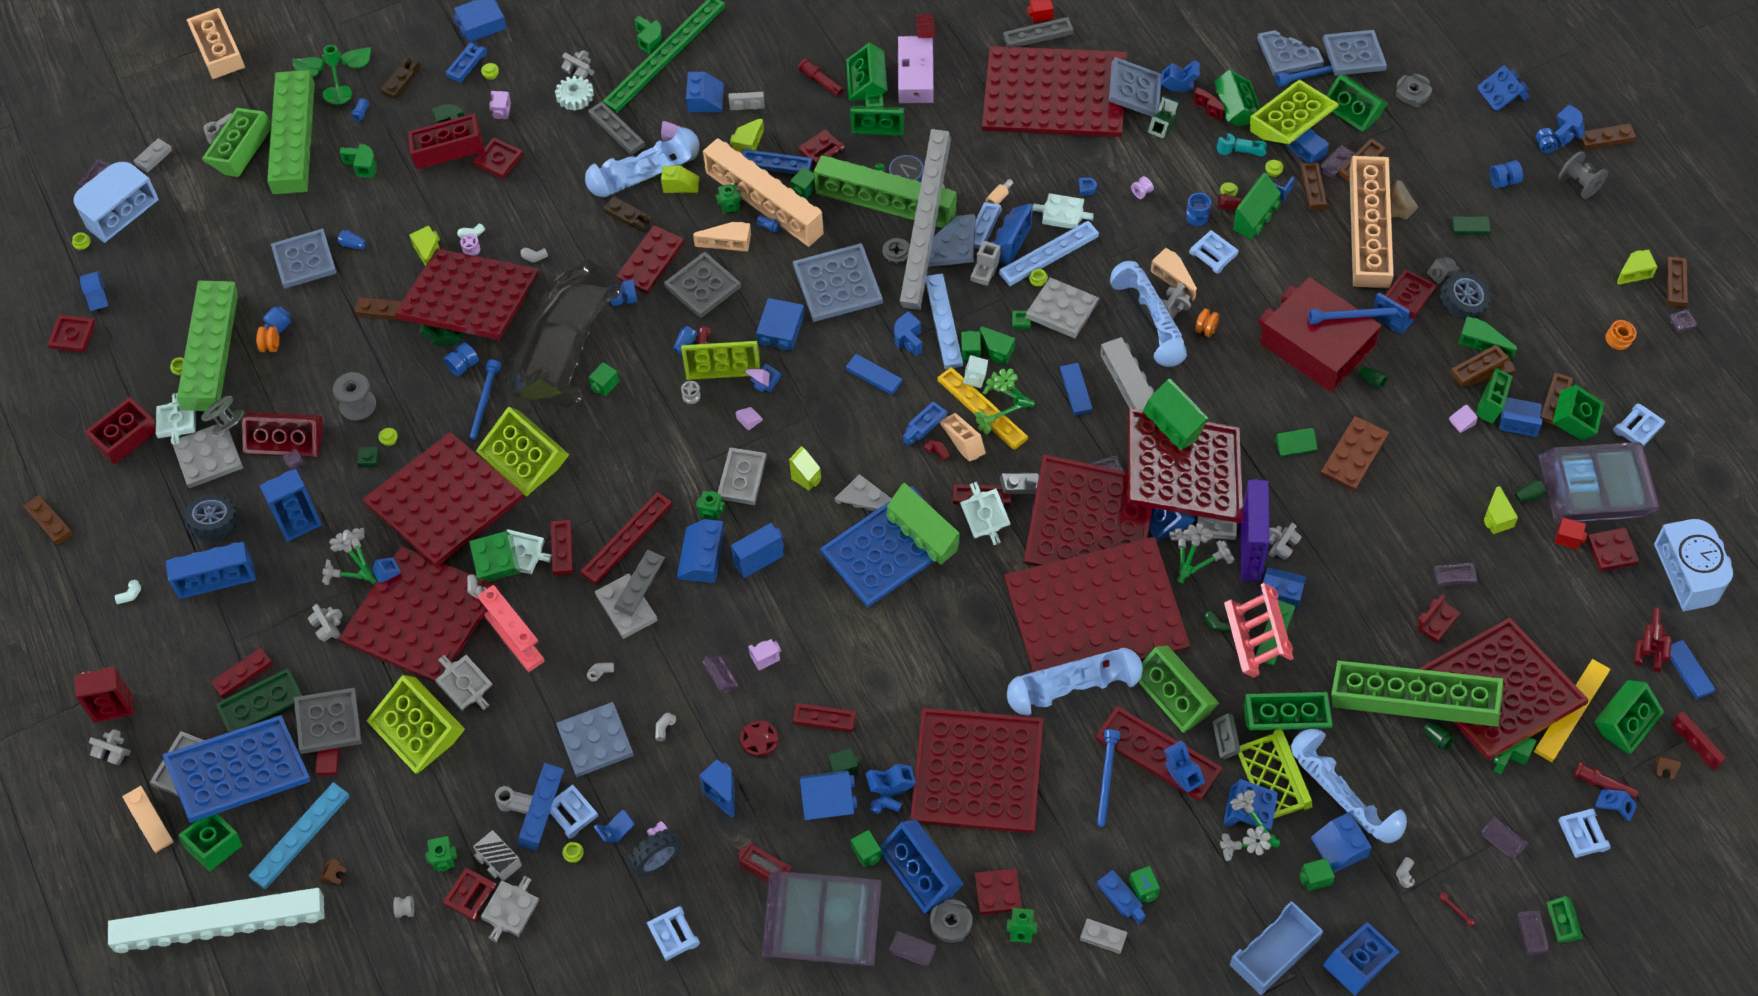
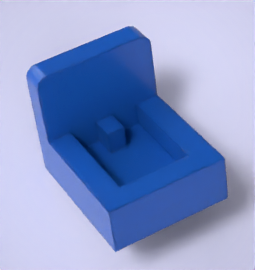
(773, 379)

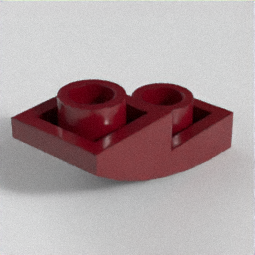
(1210, 103)

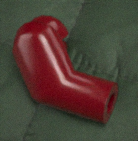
(703, 333)
(938, 447)

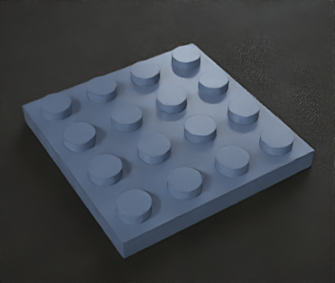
(837, 282)

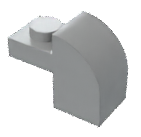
(987, 263)

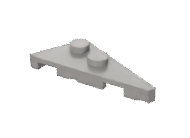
(863, 495)

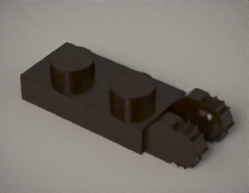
(400, 78)
(626, 213)

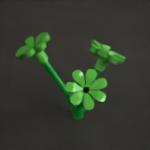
(1002, 383)

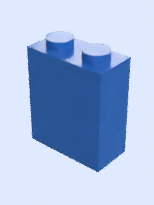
(479, 19)
(780, 324)
(757, 550)
(827, 795)

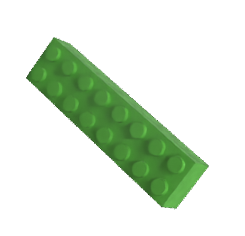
(291, 132)
(877, 190)
(207, 345)
(1417, 693)

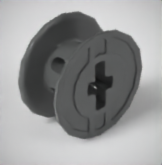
(227, 420)

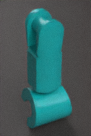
(1246, 146)

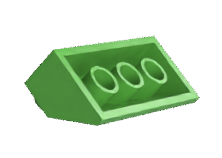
(238, 141)
(923, 524)
(1176, 688)

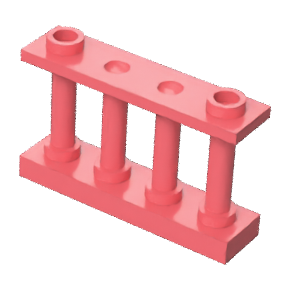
(511, 628)
(1241, 629)

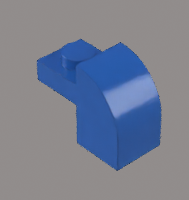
(1180, 79)
(1570, 125)
(93, 288)
(905, 333)
(1182, 768)
(892, 782)

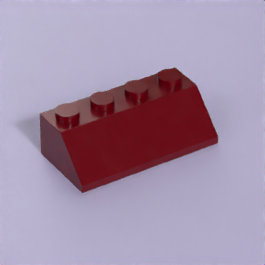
(445, 141)
(281, 433)

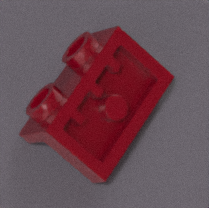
(1437, 619)

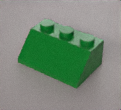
(866, 72)
(1237, 98)
(1356, 103)
(877, 120)
(1257, 207)
(1175, 415)
(1629, 715)

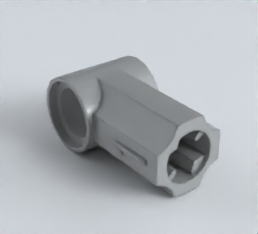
(212, 129)
(518, 801)

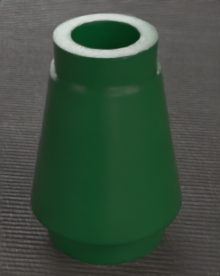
(1374, 377)
(1531, 491)
(1439, 736)

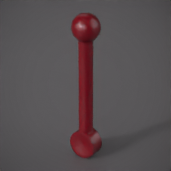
(1444, 898)

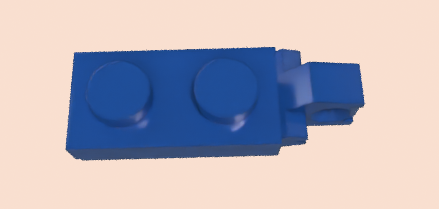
(924, 423)
(1121, 896)

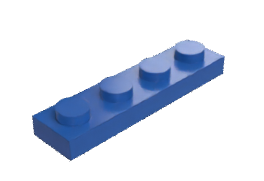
(778, 162)

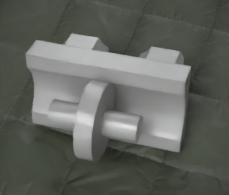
(579, 62)
(1177, 300)
(1287, 535)
(329, 619)
(117, 753)

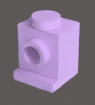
(500, 104)
(765, 653)

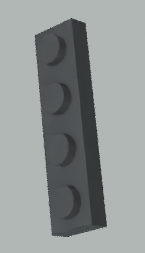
(1038, 32)
(616, 128)
(639, 583)

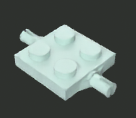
(1063, 211)
(174, 421)
(985, 513)
(529, 550)

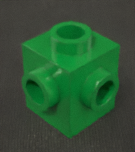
(729, 198)
(710, 505)
(441, 853)
(1022, 925)

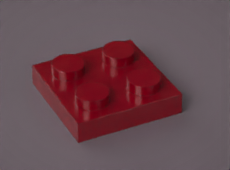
(498, 158)
(71, 333)
(1612, 549)
(997, 891)

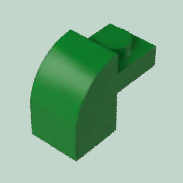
(650, 34)
(361, 159)
(1518, 753)

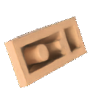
(726, 236)
(1172, 270)
(964, 437)
(148, 819)

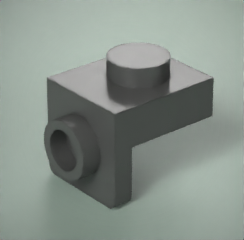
(1442, 268)

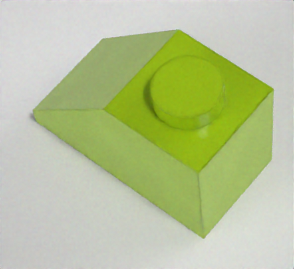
(747, 136)
(679, 180)
(425, 243)
(1638, 267)
(804, 469)
(1500, 513)

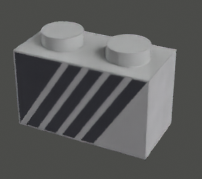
(497, 856)

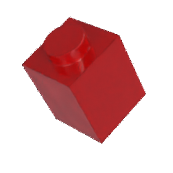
(1040, 10)
(1571, 533)

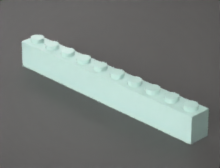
(215, 920)

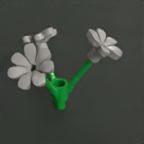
(1196, 535)
(343, 543)
(1257, 839)

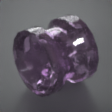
(293, 460)

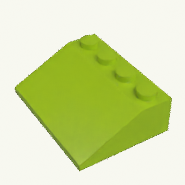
(1291, 113)
(720, 359)
(521, 451)
(415, 723)

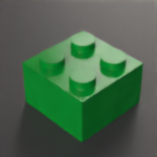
(1578, 412)
(495, 556)
(210, 841)

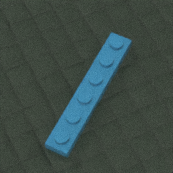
(299, 836)

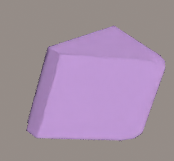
(668, 131)
(760, 375)
(748, 417)
(1463, 419)

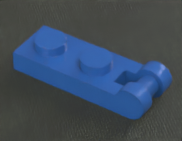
(466, 62)

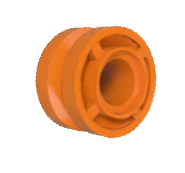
(1207, 322)
(1620, 335)
(267, 339)

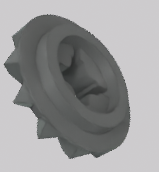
(889, 250)

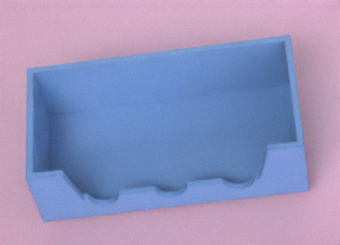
(1276, 948)

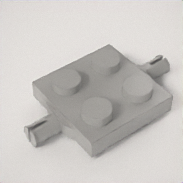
(463, 682)
(510, 908)

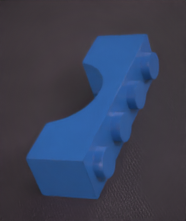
(540, 807)

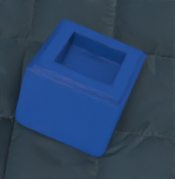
(385, 569)

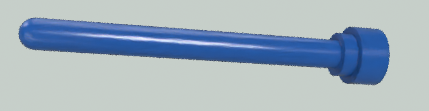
(1283, 78)
(1316, 316)
(492, 367)
(1111, 738)

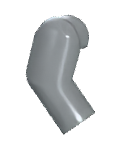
(533, 256)
(472, 587)
(598, 669)
(663, 722)
(1403, 875)

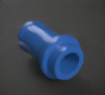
(358, 112)
(772, 225)

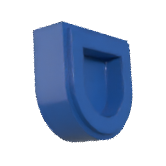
(1087, 186)

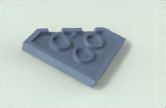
(1288, 54)
(954, 242)

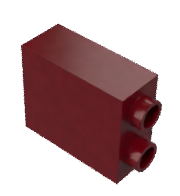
(1322, 350)

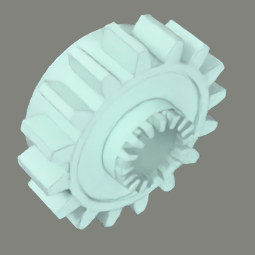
(574, 93)

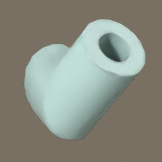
(475, 231)
(131, 594)

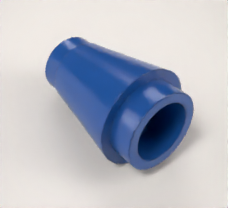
(351, 240)
(685, 337)

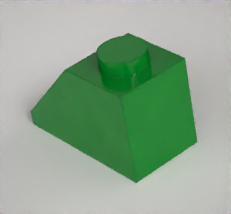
(997, 345)

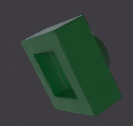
(368, 457)

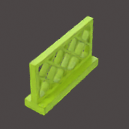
(1288, 765)

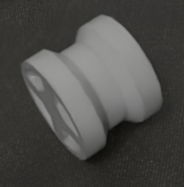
(686, 390)
(403, 907)

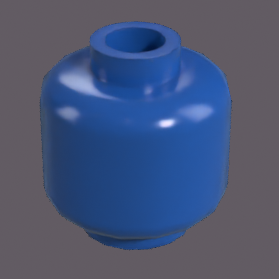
(277, 318)

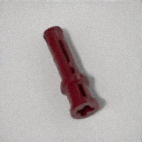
(815, 73)
(1595, 777)

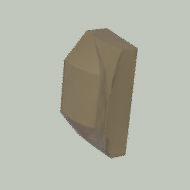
(1401, 201)

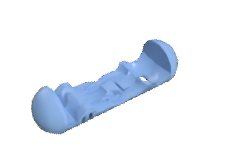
(632, 170)
(1171, 343)
(1057, 681)
(1323, 771)

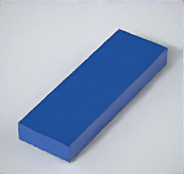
(874, 374)
(1076, 389)
(1690, 670)

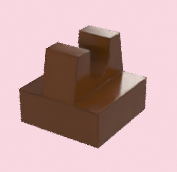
(1667, 763)
(329, 872)

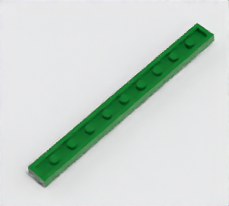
(663, 55)

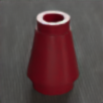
(1228, 202)

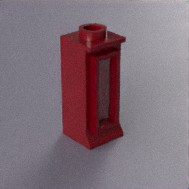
(760, 862)

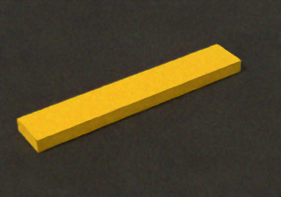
(977, 402)
(1560, 730)

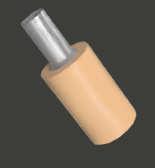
(999, 193)

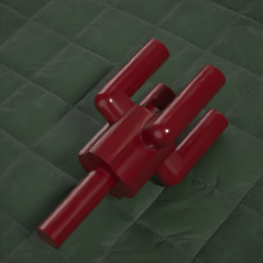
(1655, 642)

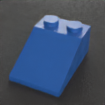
(1360, 958)

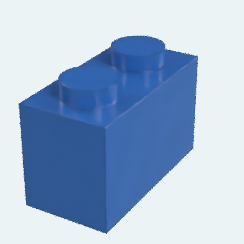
(1309, 147)

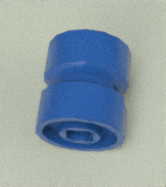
(1506, 174)
(1198, 209)
(627, 294)
(459, 361)

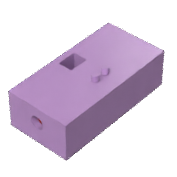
(915, 69)

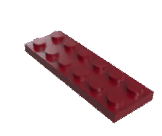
(1146, 748)

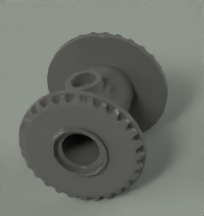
(1583, 173)
(354, 396)

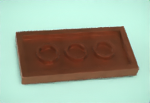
(1354, 453)

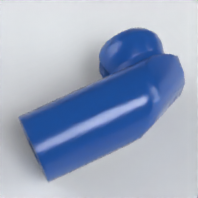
(884, 802)

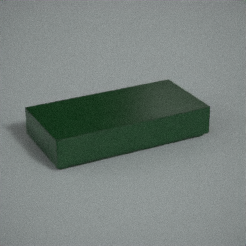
(1470, 225)

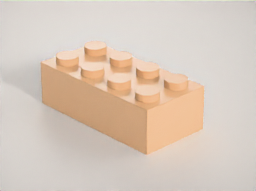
(215, 43)

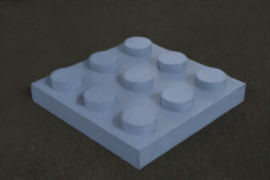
(1354, 52)
(1134, 87)
(303, 258)
(594, 739)

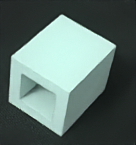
(975, 371)

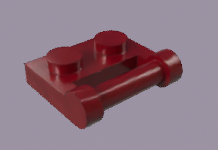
(820, 144)
(465, 889)

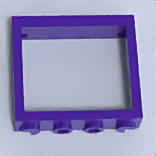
(1254, 530)

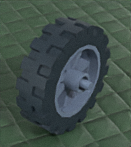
(1460, 302)
(211, 525)
(654, 853)

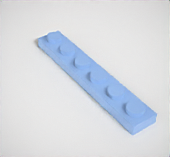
(1048, 253)
(943, 321)

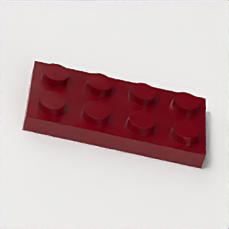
(651, 258)

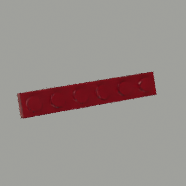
(626, 538)

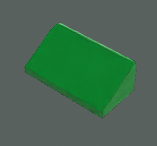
(1296, 442)
(1564, 919)

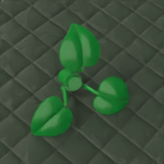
(355, 59)

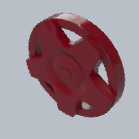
(759, 738)

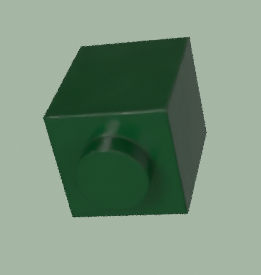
(844, 761)

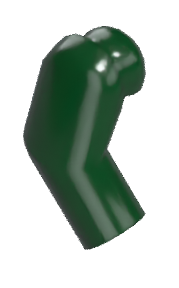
(1214, 623)

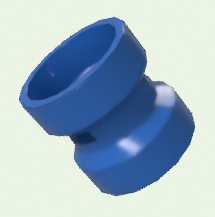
(1546, 140)

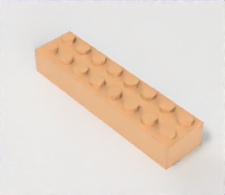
(764, 192)
(1371, 222)

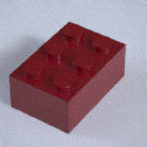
(121, 430)
(103, 694)

